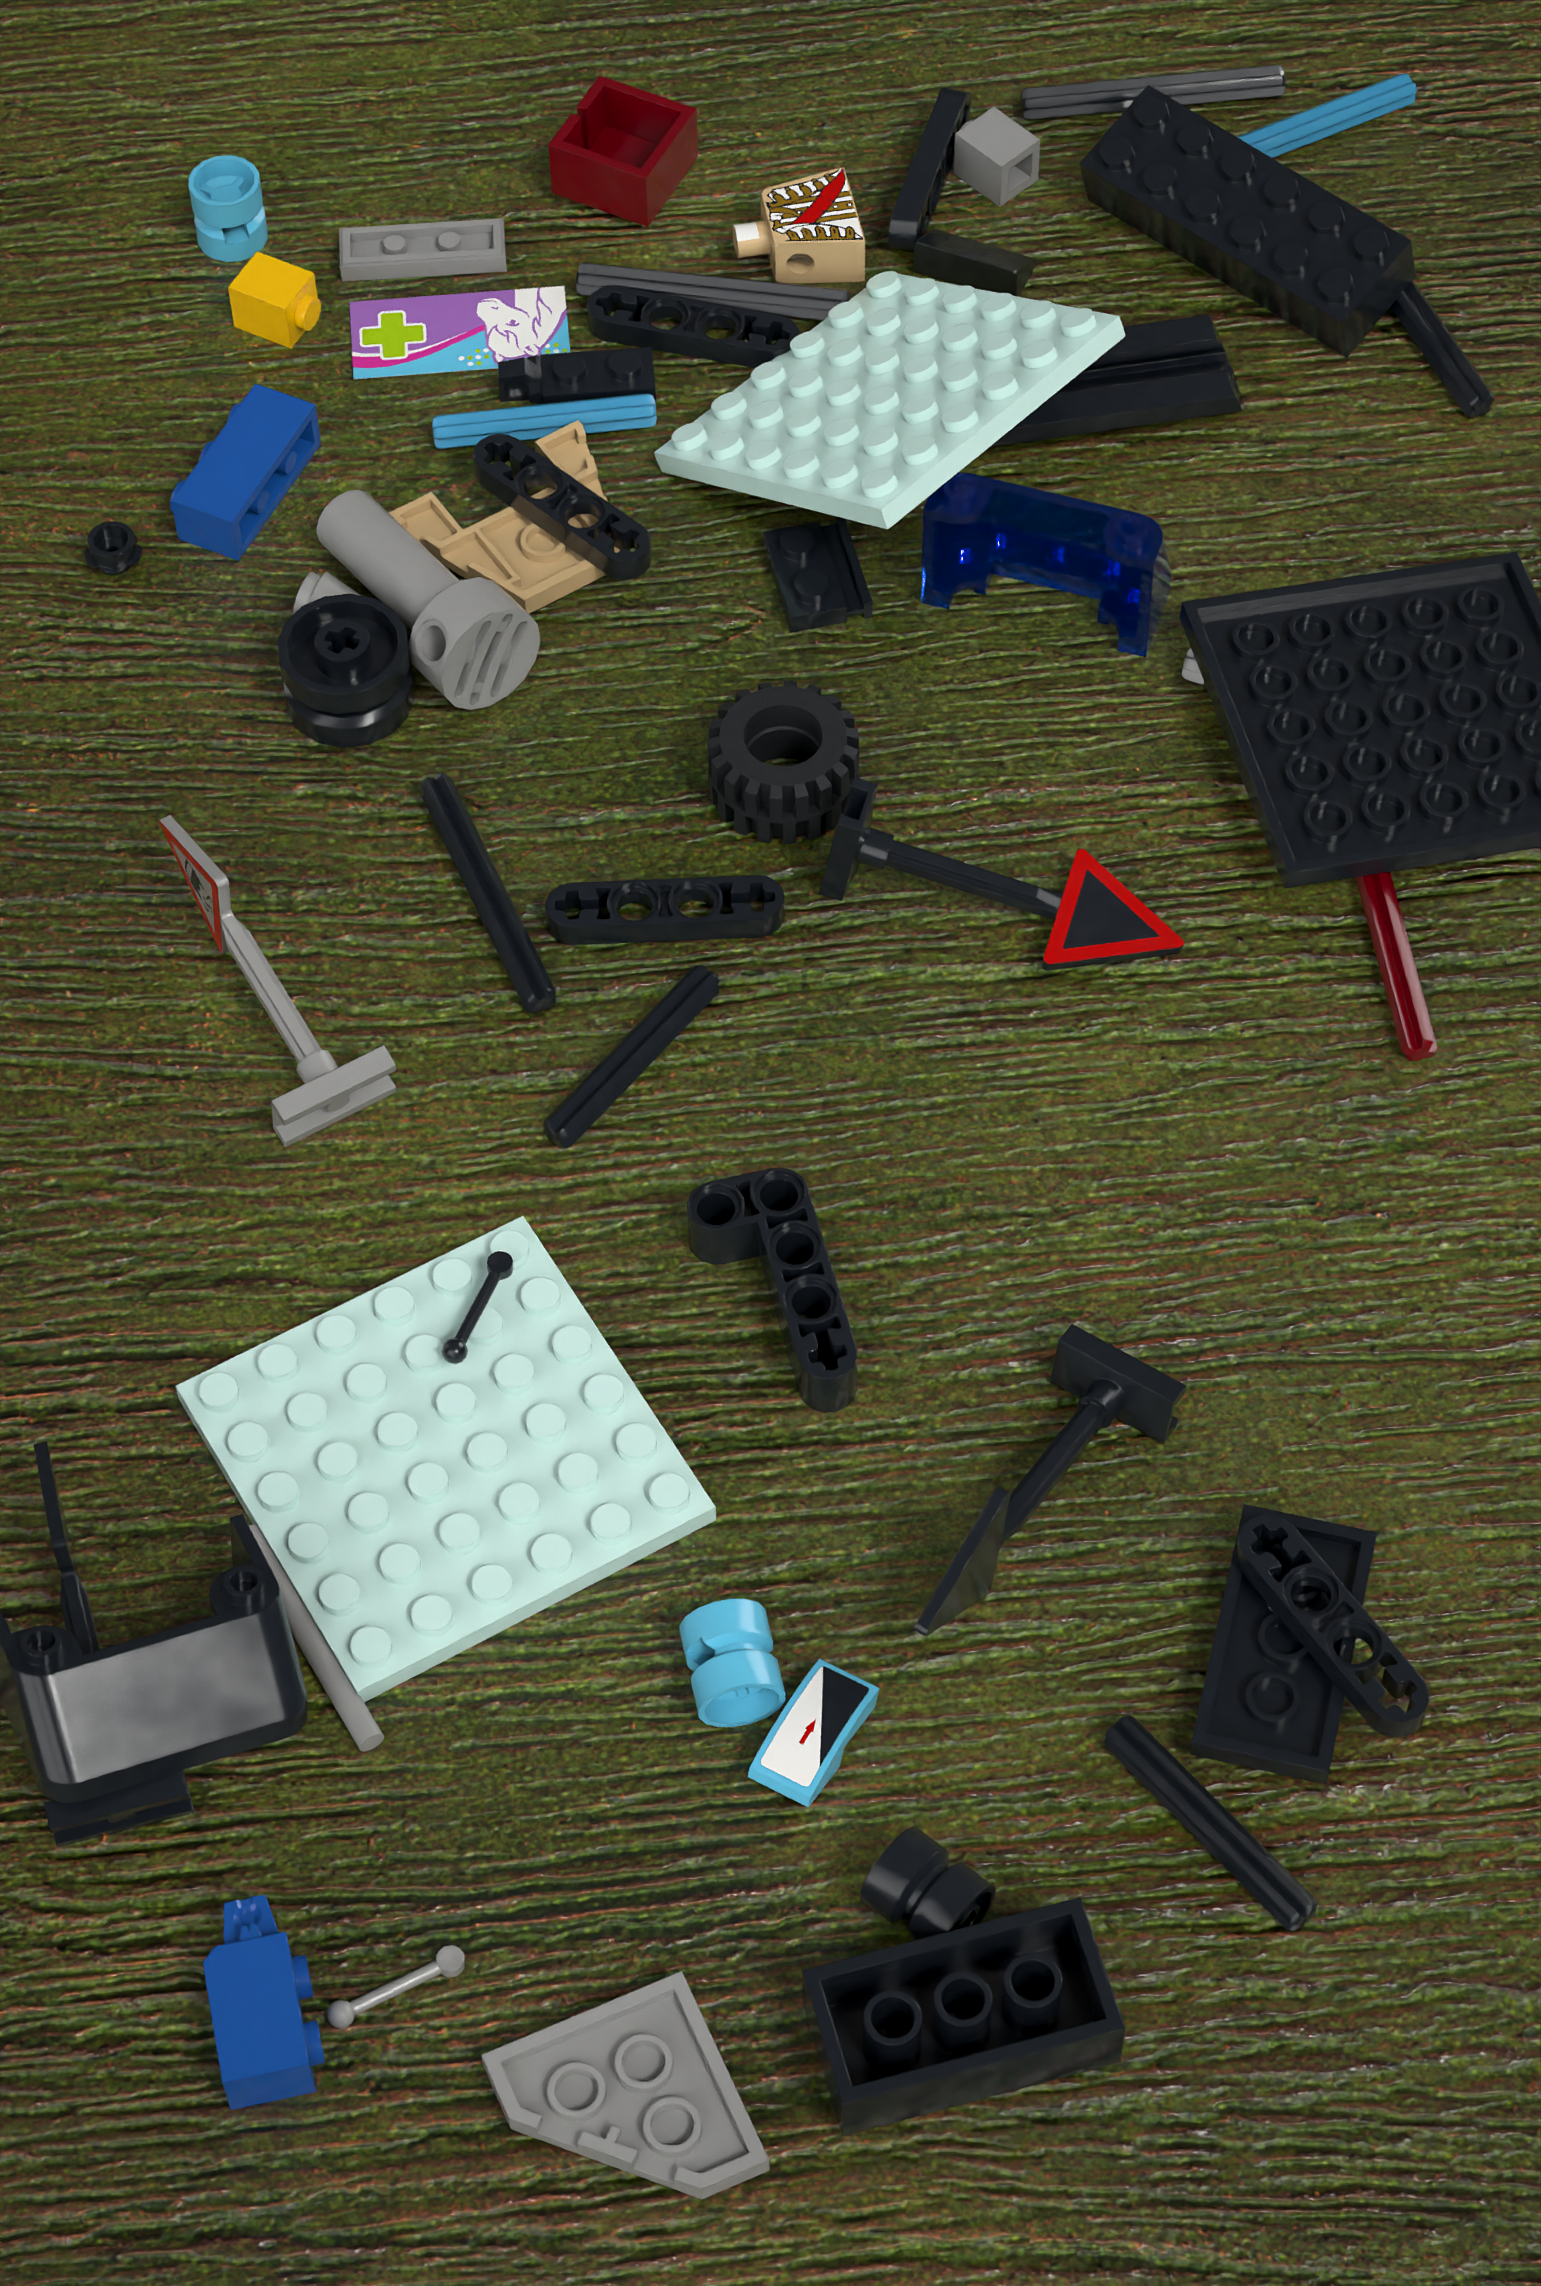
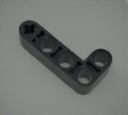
(794, 1289)

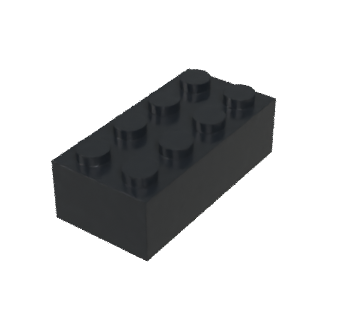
(962, 2016)

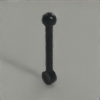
(499, 1268)

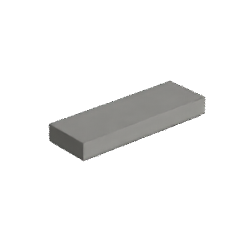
(422, 249)

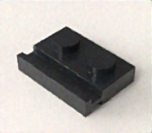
(817, 574)

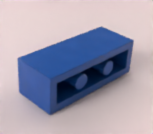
(245, 471)

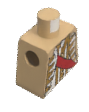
(807, 231)

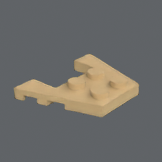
(507, 545)

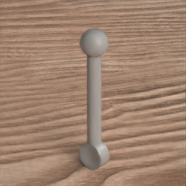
(449, 1963)

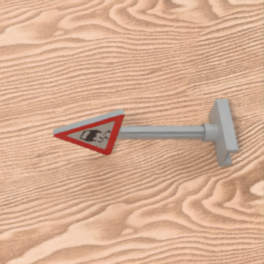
(328, 1090)

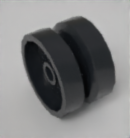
(346, 670)

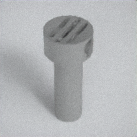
(464, 632)

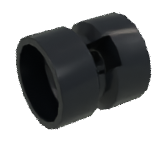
(918, 1886)

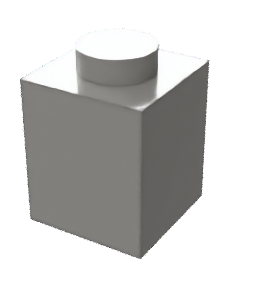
(996, 156)

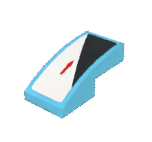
(812, 1732)

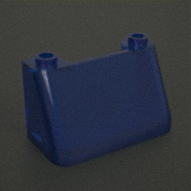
(1049, 540)

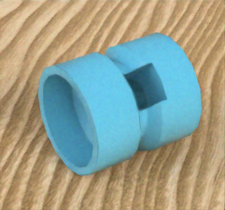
(228, 208)
(732, 1663)

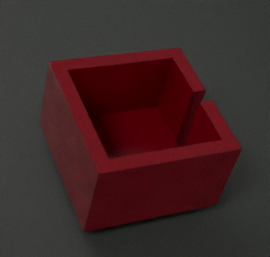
(623, 150)

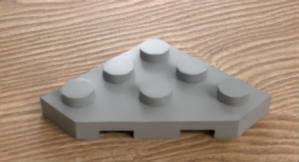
(634, 2091)

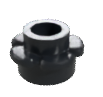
(112, 548)

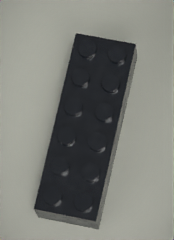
(1248, 220)

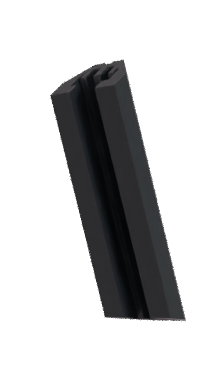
(1147, 378)

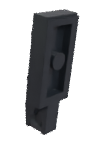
(577, 376)

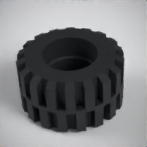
(782, 725)

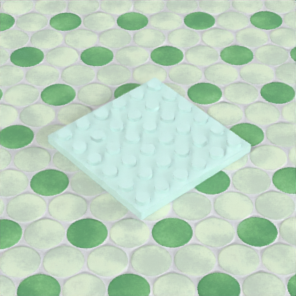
(888, 397)
(438, 1493)

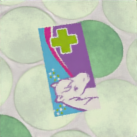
(456, 331)

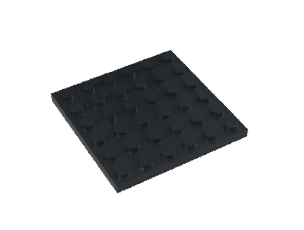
(1382, 714)

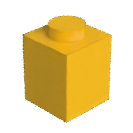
(274, 300)

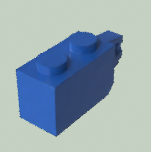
(258, 2009)

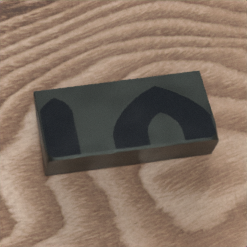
(972, 263)

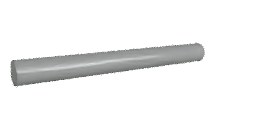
(321, 1658)

